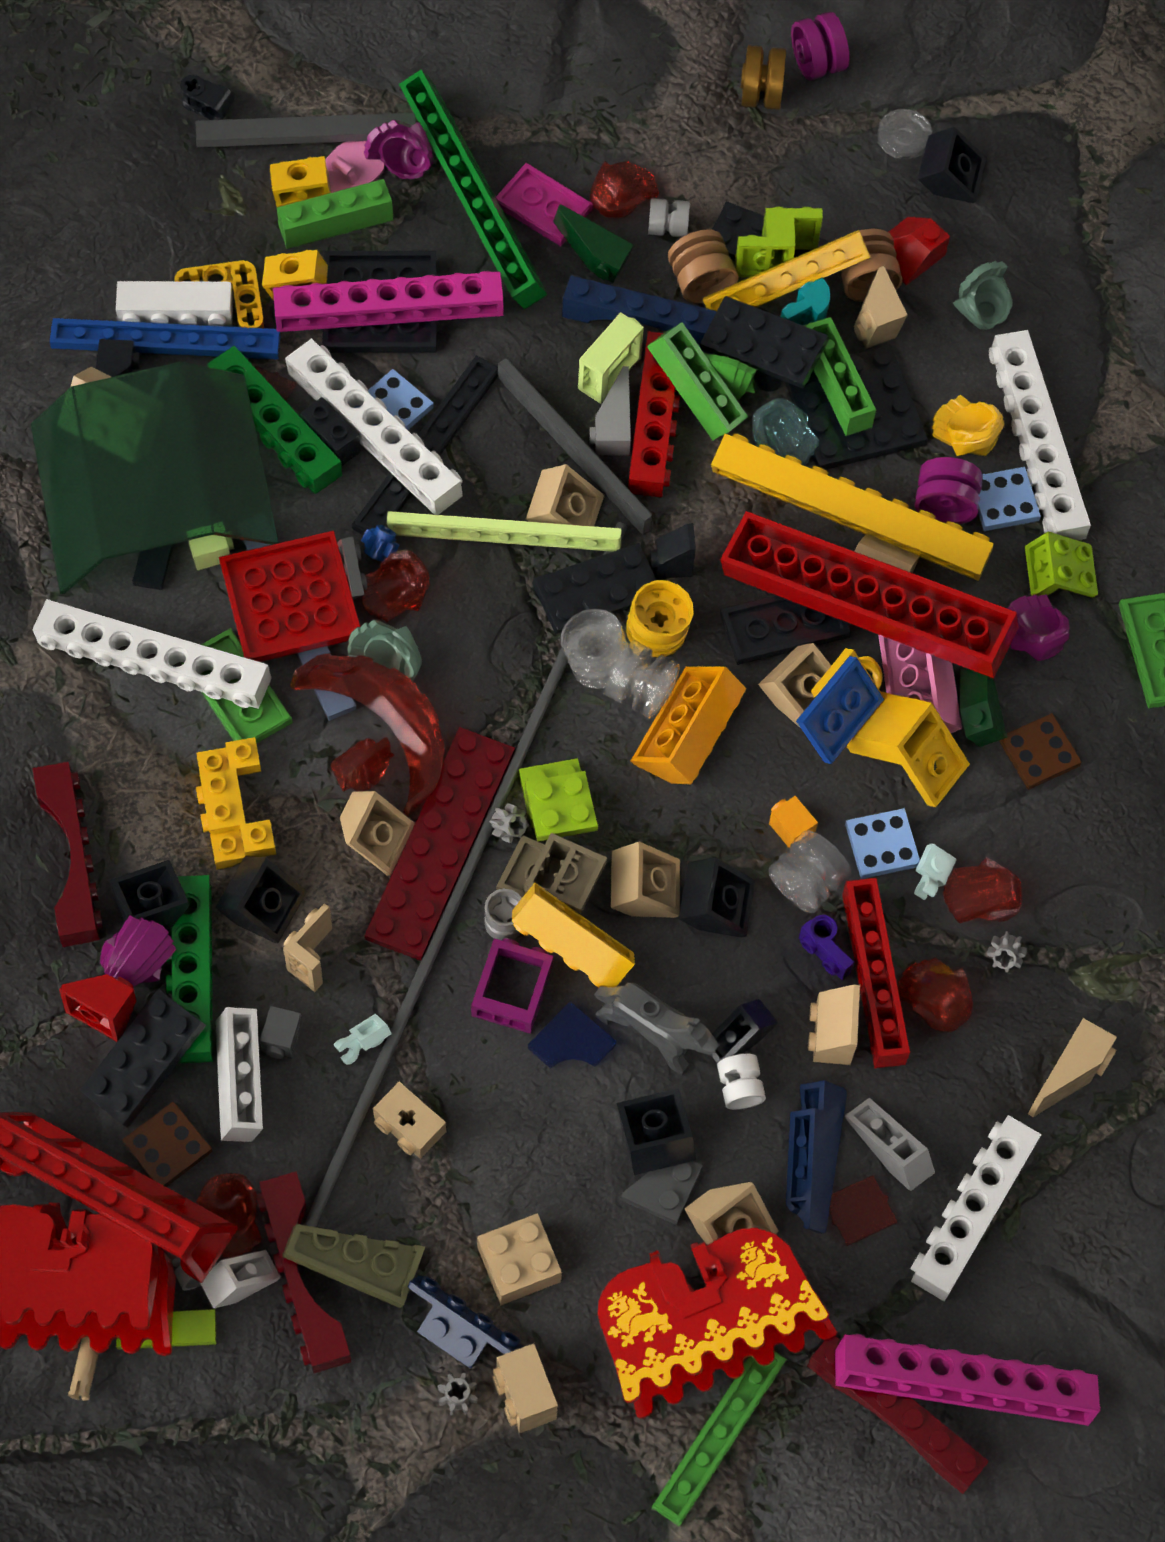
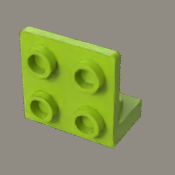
(1062, 564)

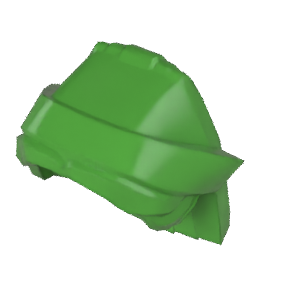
(735, 374)

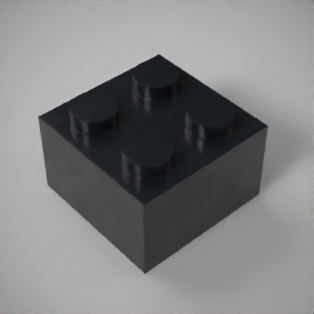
(656, 1131)

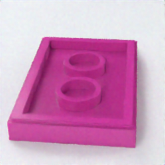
(535, 200)

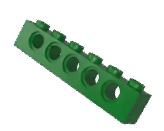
(314, 474)
(199, 953)

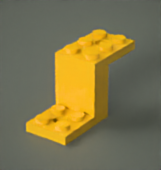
(908, 735)

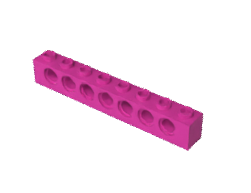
(377, 311)
(1076, 1405)

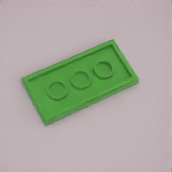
(1146, 634)
(250, 721)

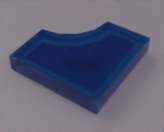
(571, 1037)

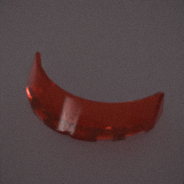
(395, 701)

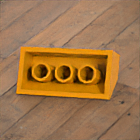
(689, 724)

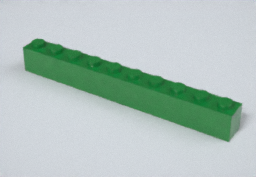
(473, 190)

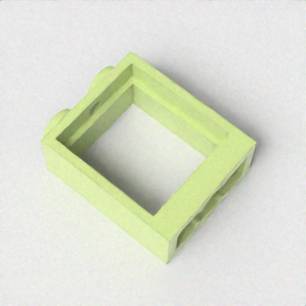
(613, 349)

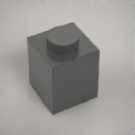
(281, 1032)

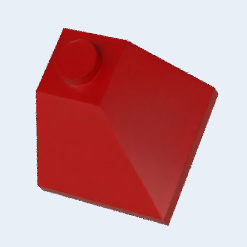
(918, 246)
(100, 1003)

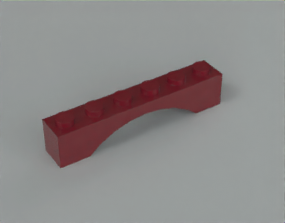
(75, 910)
(322, 1334)
(931, 1438)

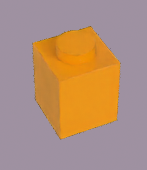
(791, 819)

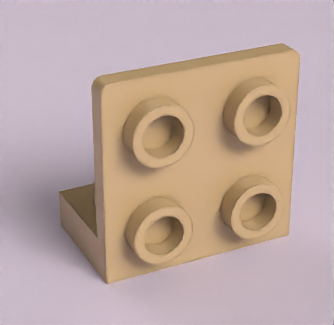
(299, 947)

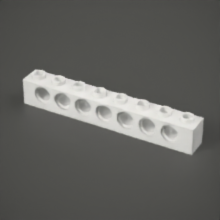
(1018, 349)
(435, 493)
(86, 626)

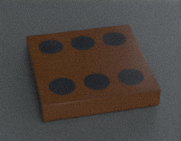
(1040, 751)
(167, 1145)

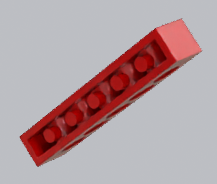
(646, 478)
(875, 973)

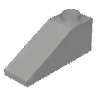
(612, 420)
(892, 1144)

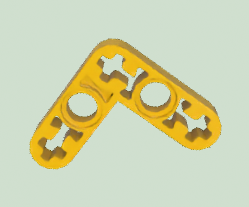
(231, 273)

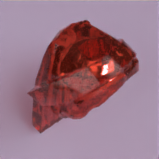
(621, 189)
(396, 585)
(362, 765)
(983, 892)
(937, 994)
(234, 1200)

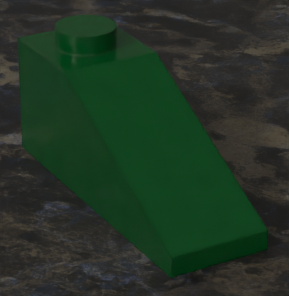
(597, 247)
(980, 708)

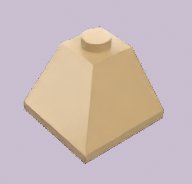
(375, 829)
(728, 1210)

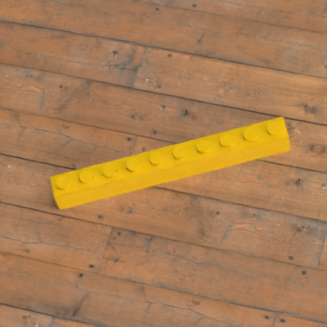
(852, 506)

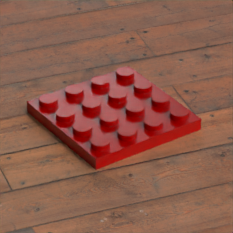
(289, 597)

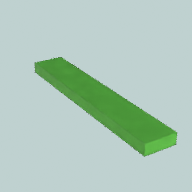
(716, 1439)

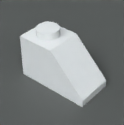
(239, 1278)

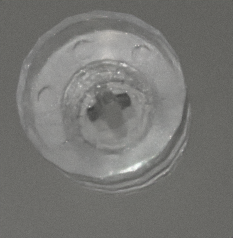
(593, 646)
(647, 682)
(809, 871)

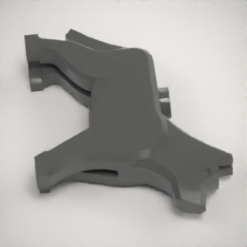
(656, 1021)

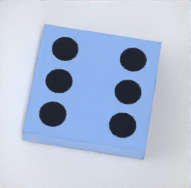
(401, 398)
(1007, 500)
(882, 843)

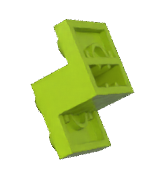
(781, 235)
(558, 799)

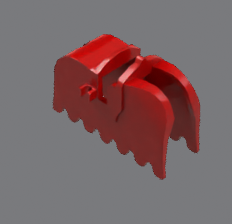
(93, 1289)

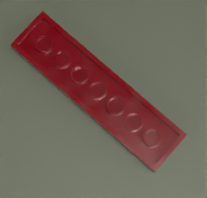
(439, 844)

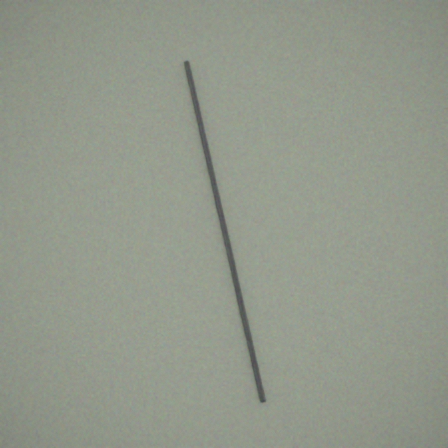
(437, 939)

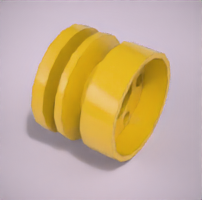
(660, 617)

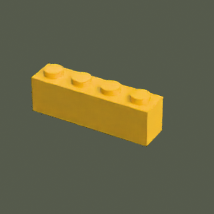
(572, 937)

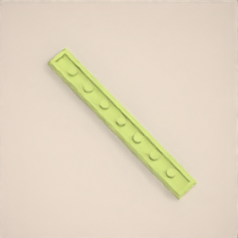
(505, 531)

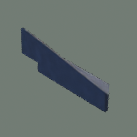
(814, 1152)

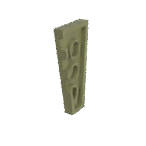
(360, 1262)

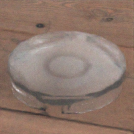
(904, 133)

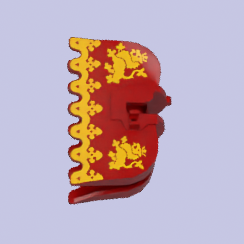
(674, 1335)

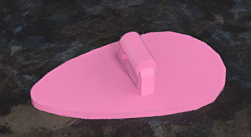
(350, 168)

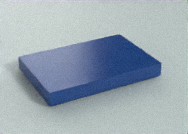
(840, 710)

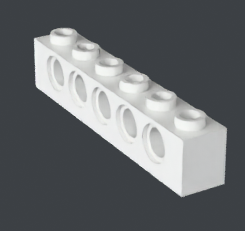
(940, 1278)

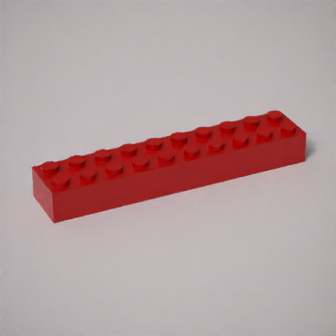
(870, 594)

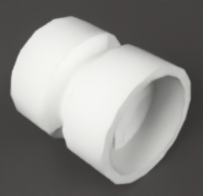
(741, 1081)

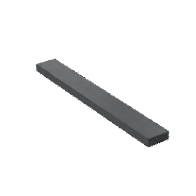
(292, 129)
(575, 446)

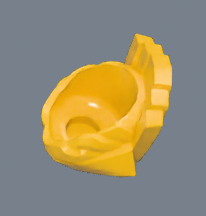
(968, 426)

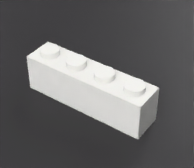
(175, 302)
(239, 1074)

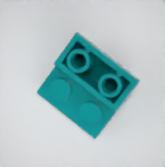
(811, 303)

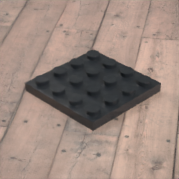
(385, 338)
(895, 421)

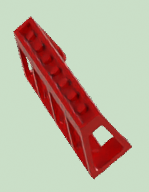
(114, 1191)

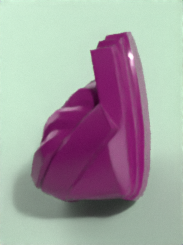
(401, 148)
(1041, 627)
(137, 951)

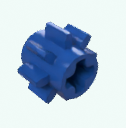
(379, 542)

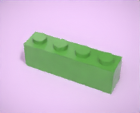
(335, 213)
(697, 381)
(842, 382)

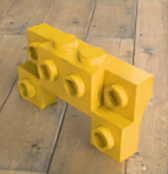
(224, 813)

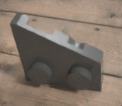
(350, 556)
(664, 1191)

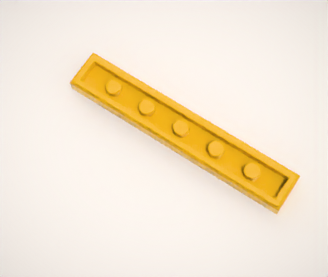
(794, 272)

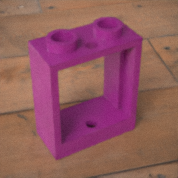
(504, 1013)

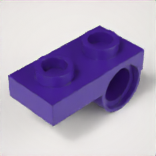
(832, 957)

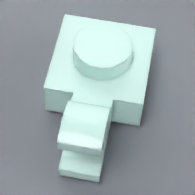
(935, 868)
(364, 1035)

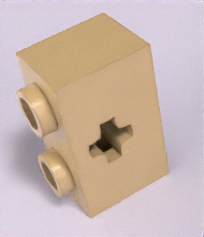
(403, 1104)

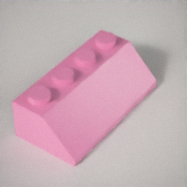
(921, 677)

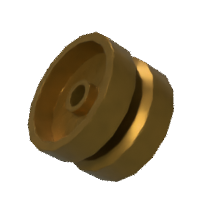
(763, 77)

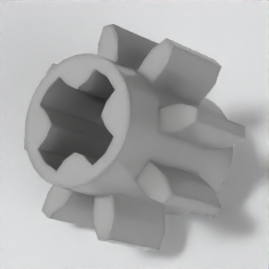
(509, 822)
(1006, 951)
(461, 1385)

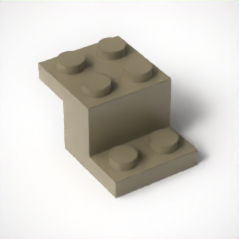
(558, 867)

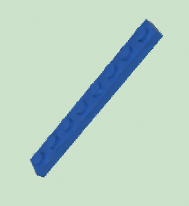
(166, 338)

